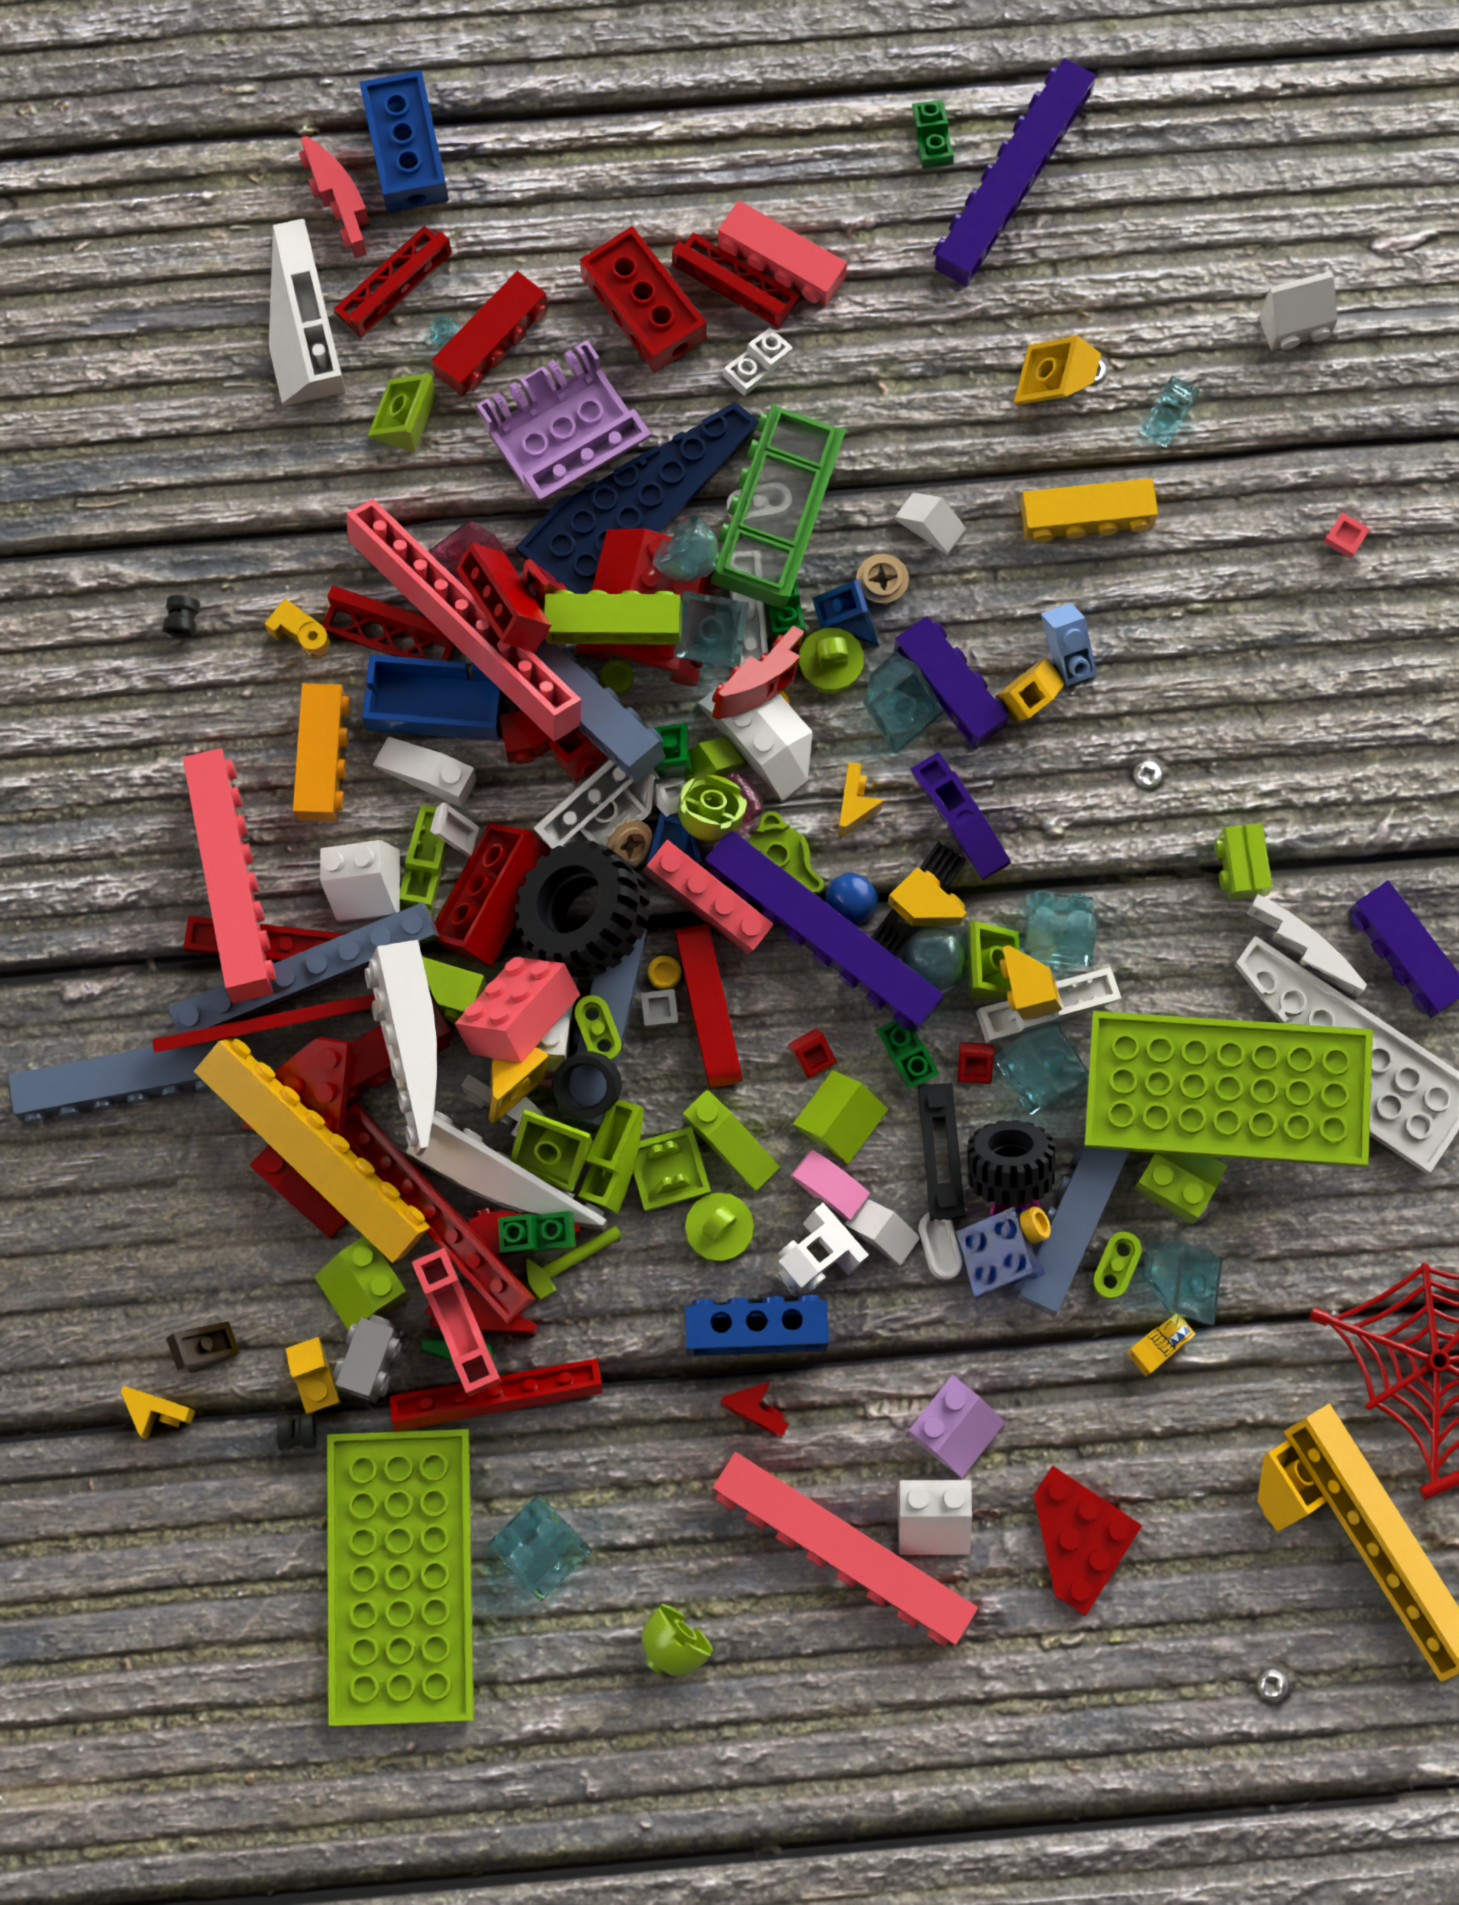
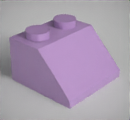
(956, 1426)

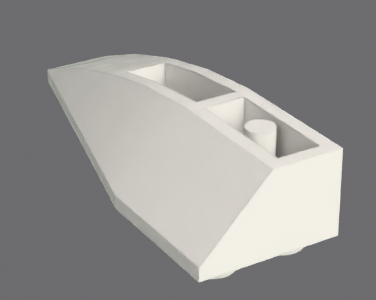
(299, 322)
(409, 1033)
(493, 1177)

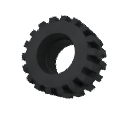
(1011, 1162)

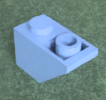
(1069, 643)

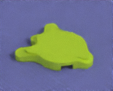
(786, 849)

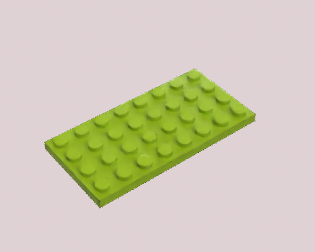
(1229, 1089)
(399, 1578)

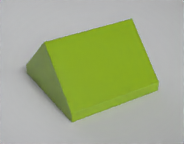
(404, 411)
(984, 952)
(841, 1116)
(550, 1150)

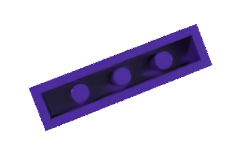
(954, 684)
(1407, 948)

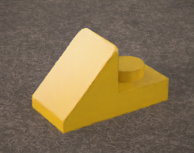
(856, 808)
(312, 1375)
(145, 1408)

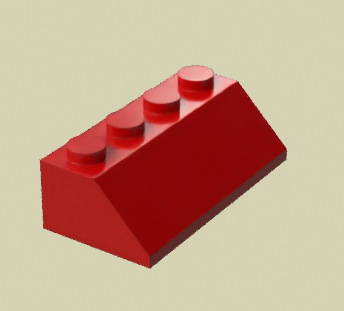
(484, 898)

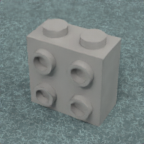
(369, 1357)

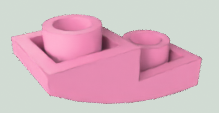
(831, 1184)

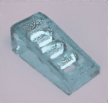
(1183, 389)

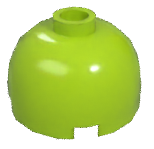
(706, 808)
(673, 1644)

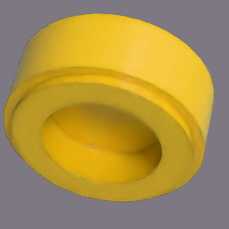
(664, 973)
(1035, 1225)

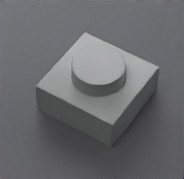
(659, 1008)

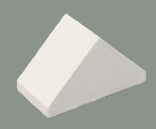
(931, 520)
(883, 1231)

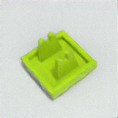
(670, 1170)

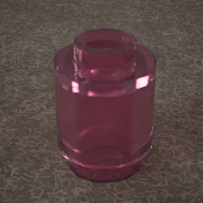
(753, 798)

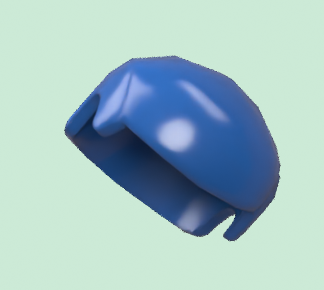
(852, 897)

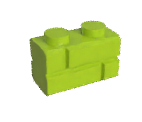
(1243, 861)

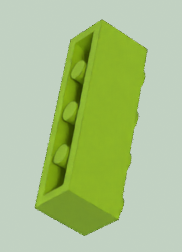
(614, 618)

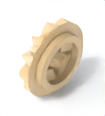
(891, 568)
(641, 841)

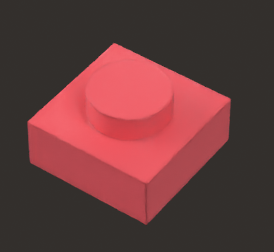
(1346, 535)

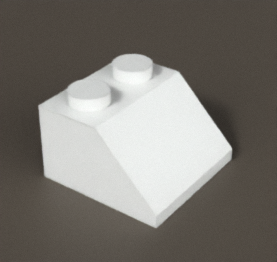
(1300, 311)
(361, 880)
(934, 1517)

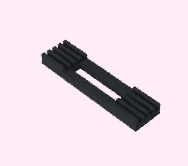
(945, 866)
(944, 1199)

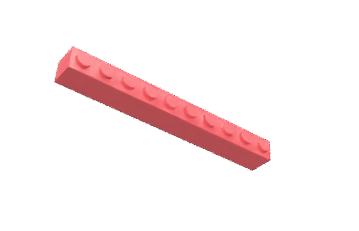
(461, 620)

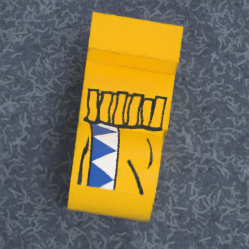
(299, 627)
(1160, 1344)

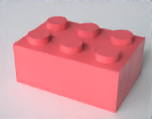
(517, 1009)

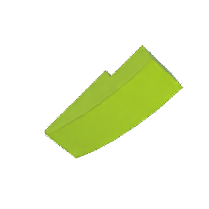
(613, 1157)

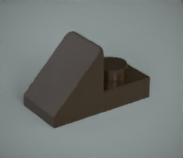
(202, 1346)

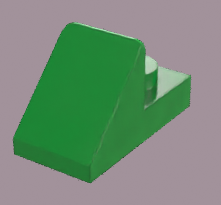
(676, 751)

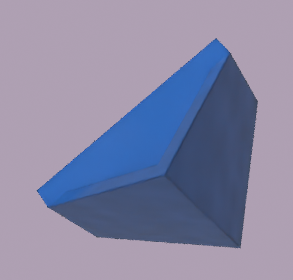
(846, 609)

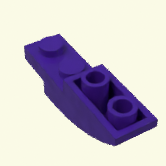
(961, 815)

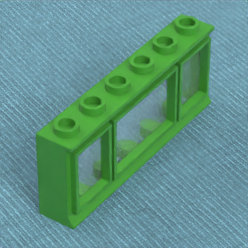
(776, 506)

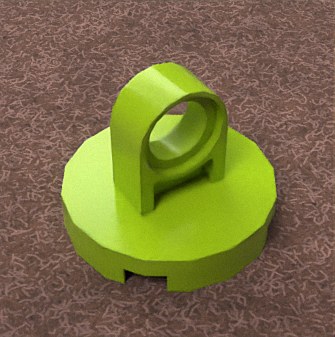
(831, 660)
(719, 1227)

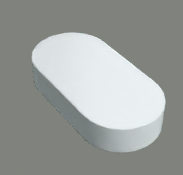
(940, 1247)

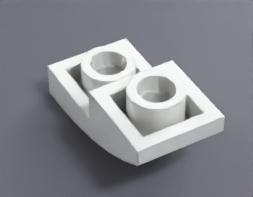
(757, 362)

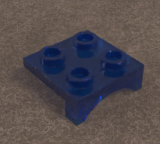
(997, 1252)

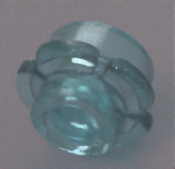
(438, 325)

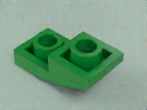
(932, 134)
(792, 615)
(907, 1054)
(536, 1232)

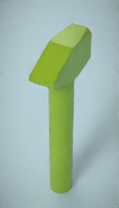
(540, 1278)

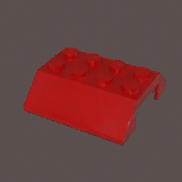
(627, 566)

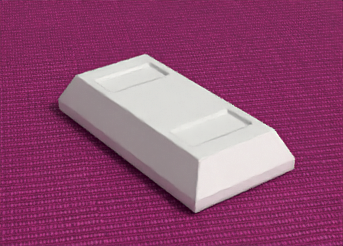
(454, 829)

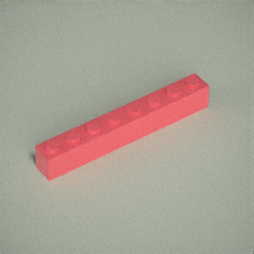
(227, 876)
(844, 1549)

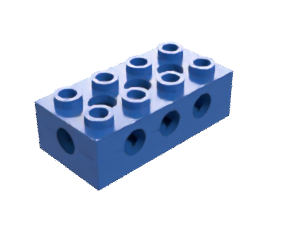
(404, 141)
(774, 1338)

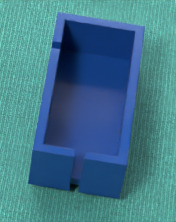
(430, 699)

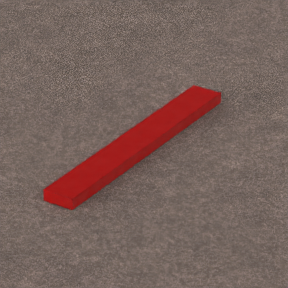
(262, 1023)
(447, 1227)

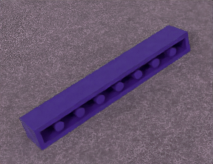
(1014, 172)
(825, 932)

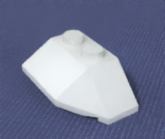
(770, 741)
(597, 807)

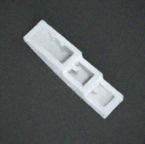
(1315, 951)
(1076, 995)

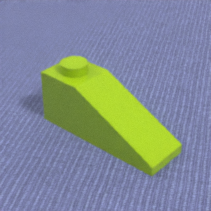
(730, 1140)

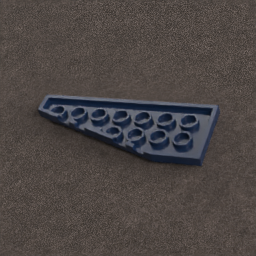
(638, 495)

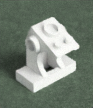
(799, 1267)

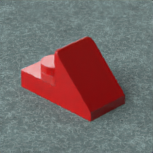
(746, 1405)

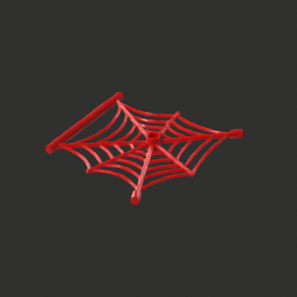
(1450, 1481)

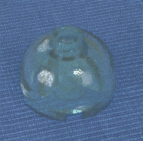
(688, 552)
(937, 957)

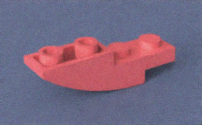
(336, 190)

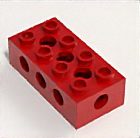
(643, 299)

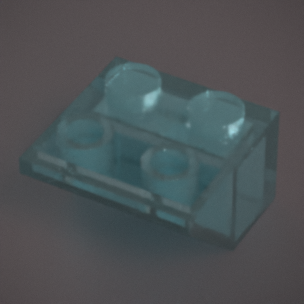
(1059, 928)
(539, 1547)

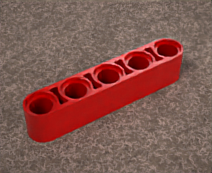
(708, 1006)

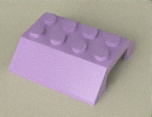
(562, 426)

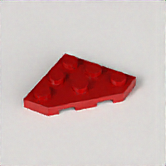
(320, 1079)
(1080, 1538)

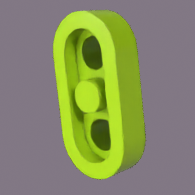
(597, 1030)
(1116, 1266)

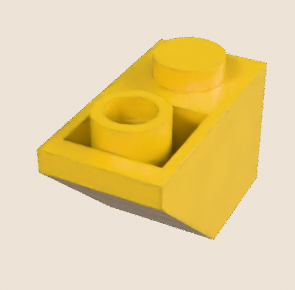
(1031, 690)
(925, 903)
(1032, 985)

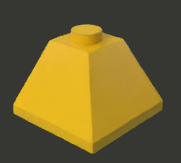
(1056, 369)
(514, 1081)
(1286, 1488)

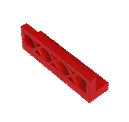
(396, 285)
(734, 285)
(389, 617)

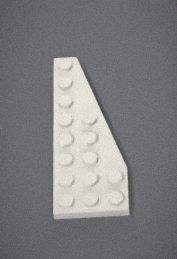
(1411, 1089)

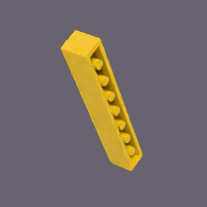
(312, 1148)
(1380, 1537)

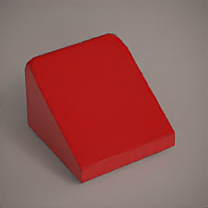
(812, 1053)
(975, 1062)

